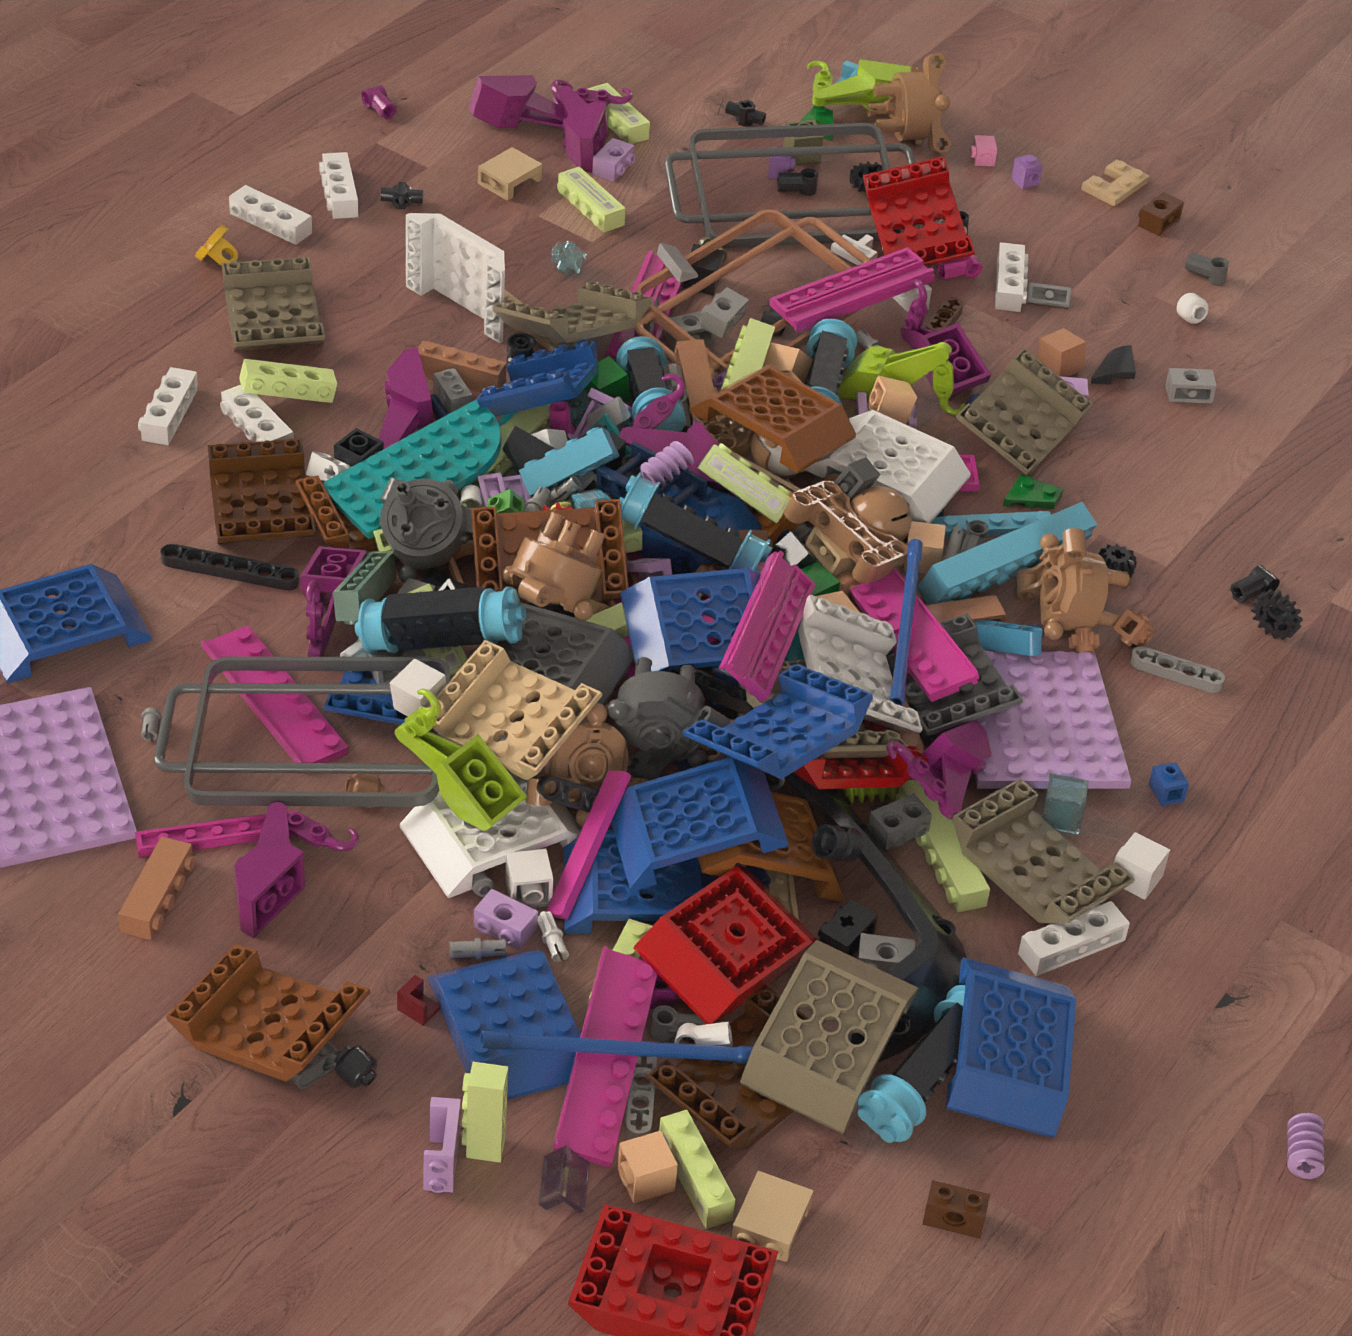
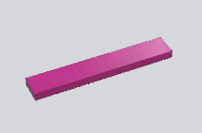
(205, 834)
(588, 844)

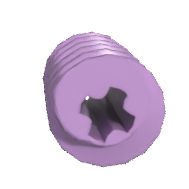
(666, 462)
(1305, 1145)

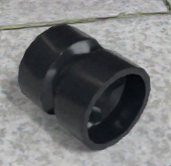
(520, 344)
(837, 843)

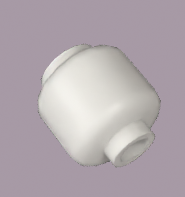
(1192, 308)

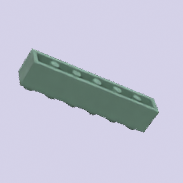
(366, 581)

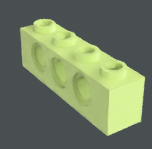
(288, 380)

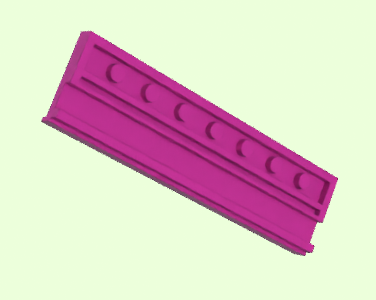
(852, 289)
(663, 292)
(768, 626)
(933, 655)
(288, 717)
(602, 1082)

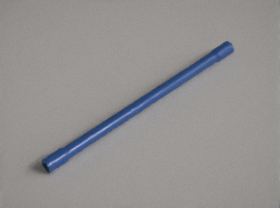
(898, 688)
(506, 1040)

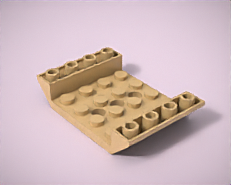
(495, 692)

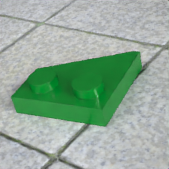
(822, 116)
(1033, 493)

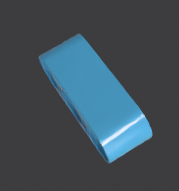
(1009, 637)

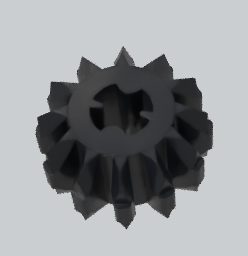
(1119, 559)

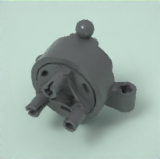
(423, 523)
(653, 714)

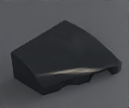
(1116, 364)
(524, 447)

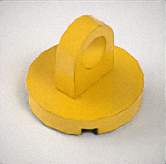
(216, 245)

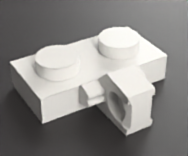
(863, 245)

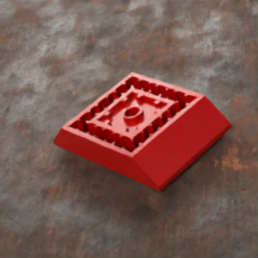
(711, 965)
(642, 1256)

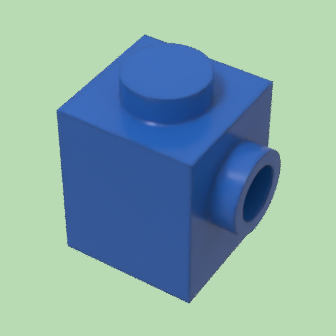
(1168, 783)

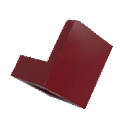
(414, 1003)

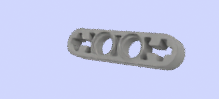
(1177, 669)
(644, 1093)

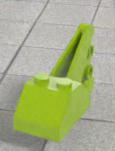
(856, 88)
(906, 367)
(467, 775)

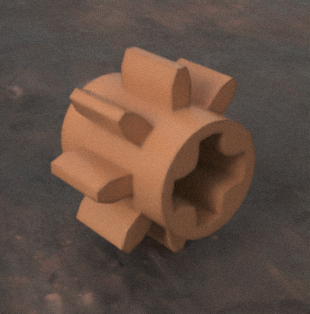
(1084, 640)

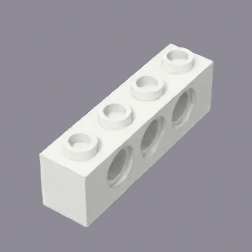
(338, 185)
(270, 214)
(1011, 277)
(168, 406)
(253, 416)
(1068, 942)

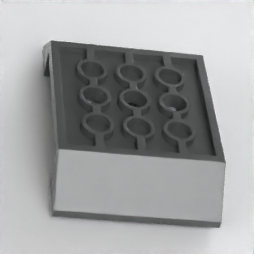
(580, 654)
(971, 701)

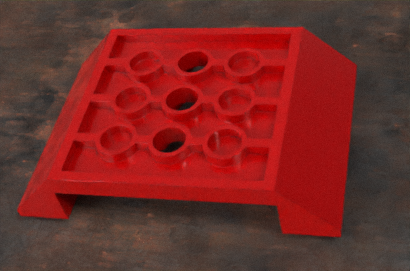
(918, 196)
(858, 772)

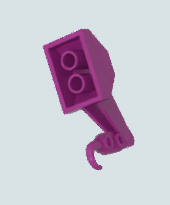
(510, 99)
(586, 122)
(967, 365)
(408, 398)
(696, 439)
(318, 581)
(949, 764)
(275, 869)

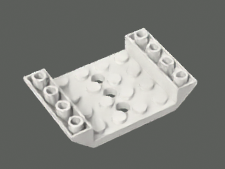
(457, 265)
(922, 471)
(854, 651)
(459, 850)

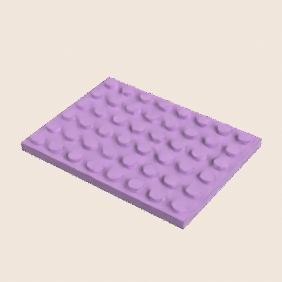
(1059, 726)
(58, 779)

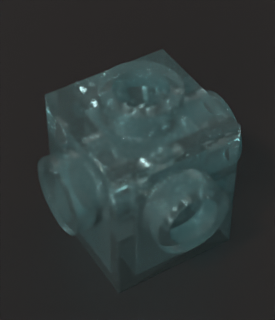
(567, 257)

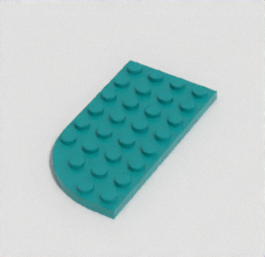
(448, 449)

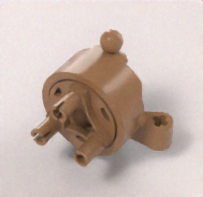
(914, 105)
(556, 572)
(1070, 585)
(584, 759)

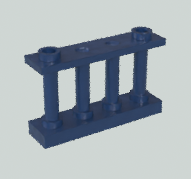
(615, 482)

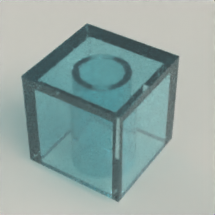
(1065, 802)

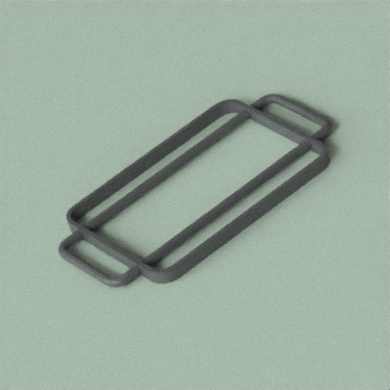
(777, 132)
(241, 798)

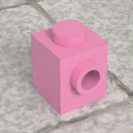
(983, 150)

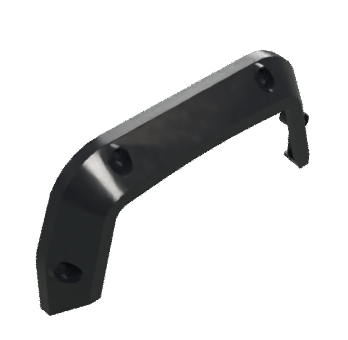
(937, 960)

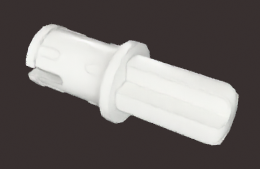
(552, 936)

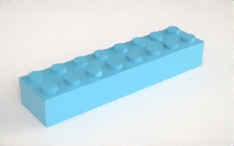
(999, 558)

